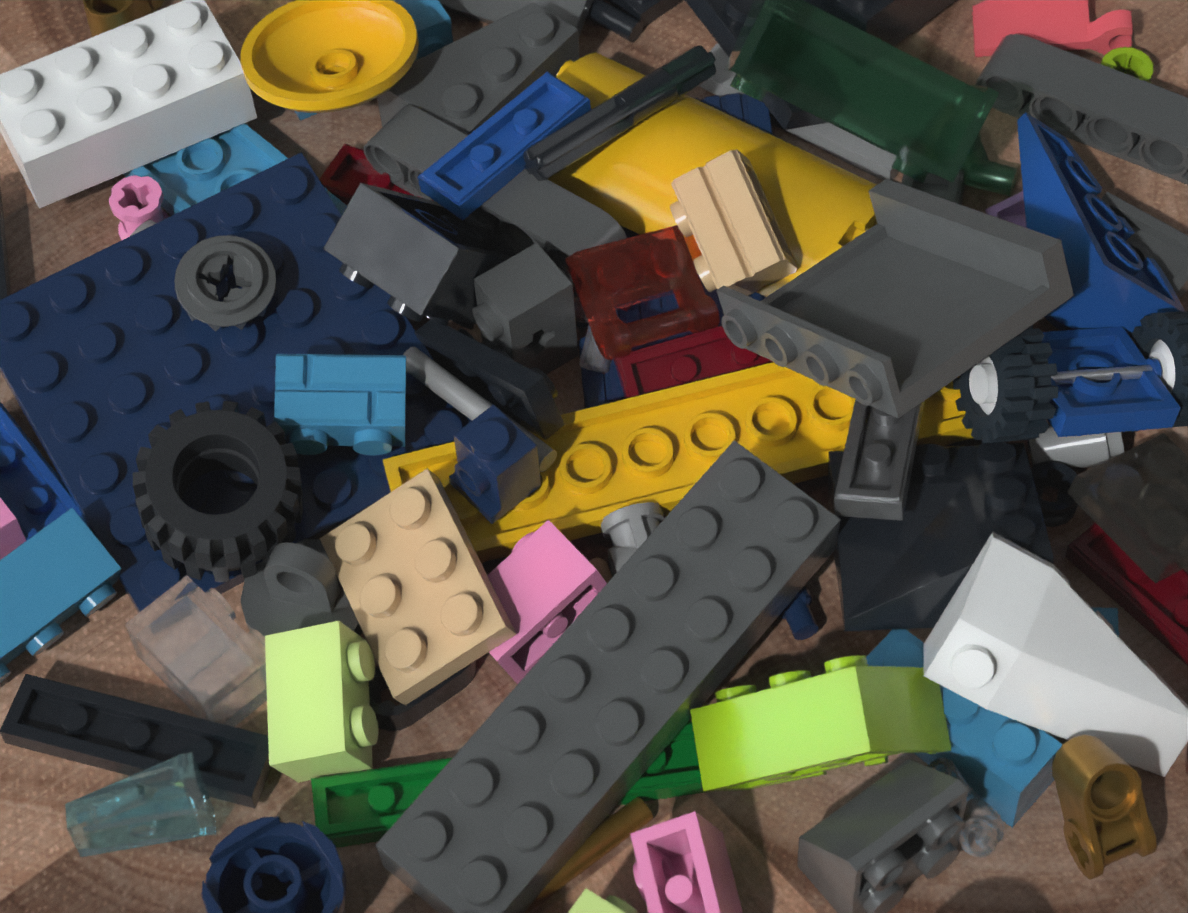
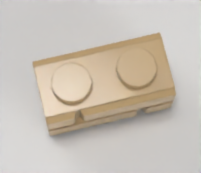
(731, 225)

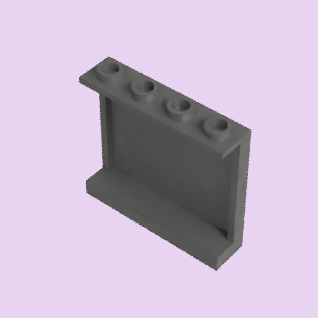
(905, 300)

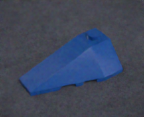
(1104, 270)

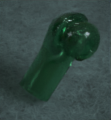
(987, 174)

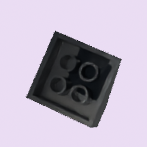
(911, 568)

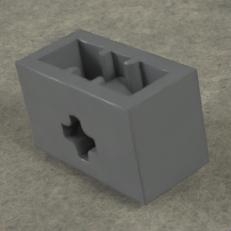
(528, 310)

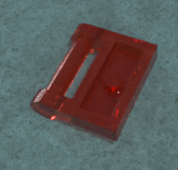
(634, 273)

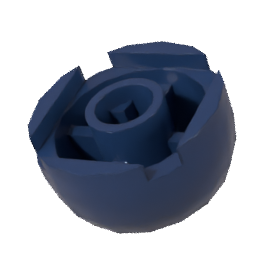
(275, 870)

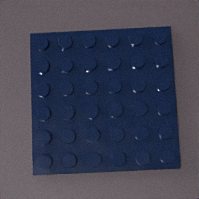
(114, 353)

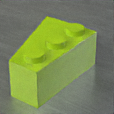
(817, 724)

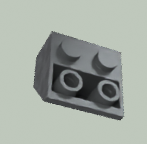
(885, 839)

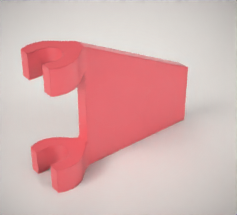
(1054, 22)

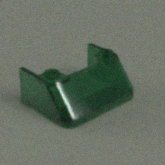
(859, 86)

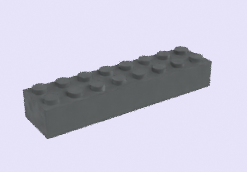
(611, 691)

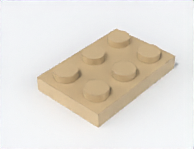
(417, 587)

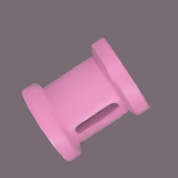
(135, 202)

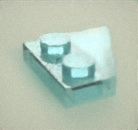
(143, 809)

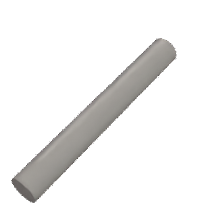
(463, 397)

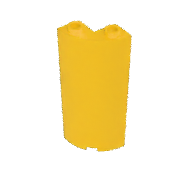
(632, 174)

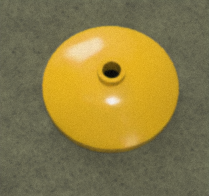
(329, 53)

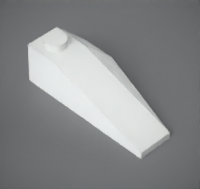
(1045, 658)

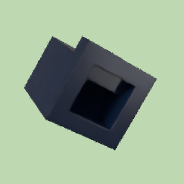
(494, 464)

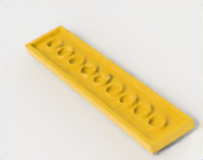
(664, 443)

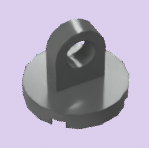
(295, 591)

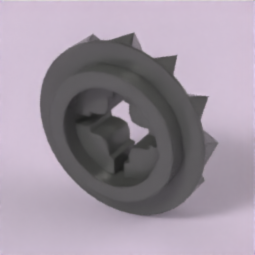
(208, 263)

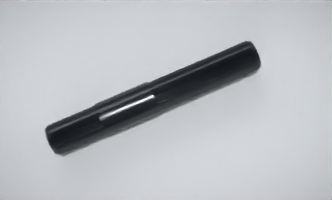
(619, 113)

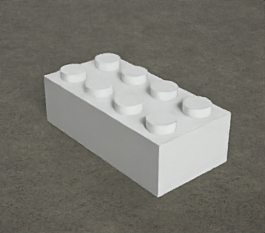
(122, 100)

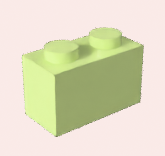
(319, 701)

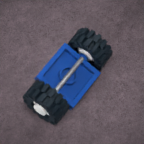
(1080, 382)

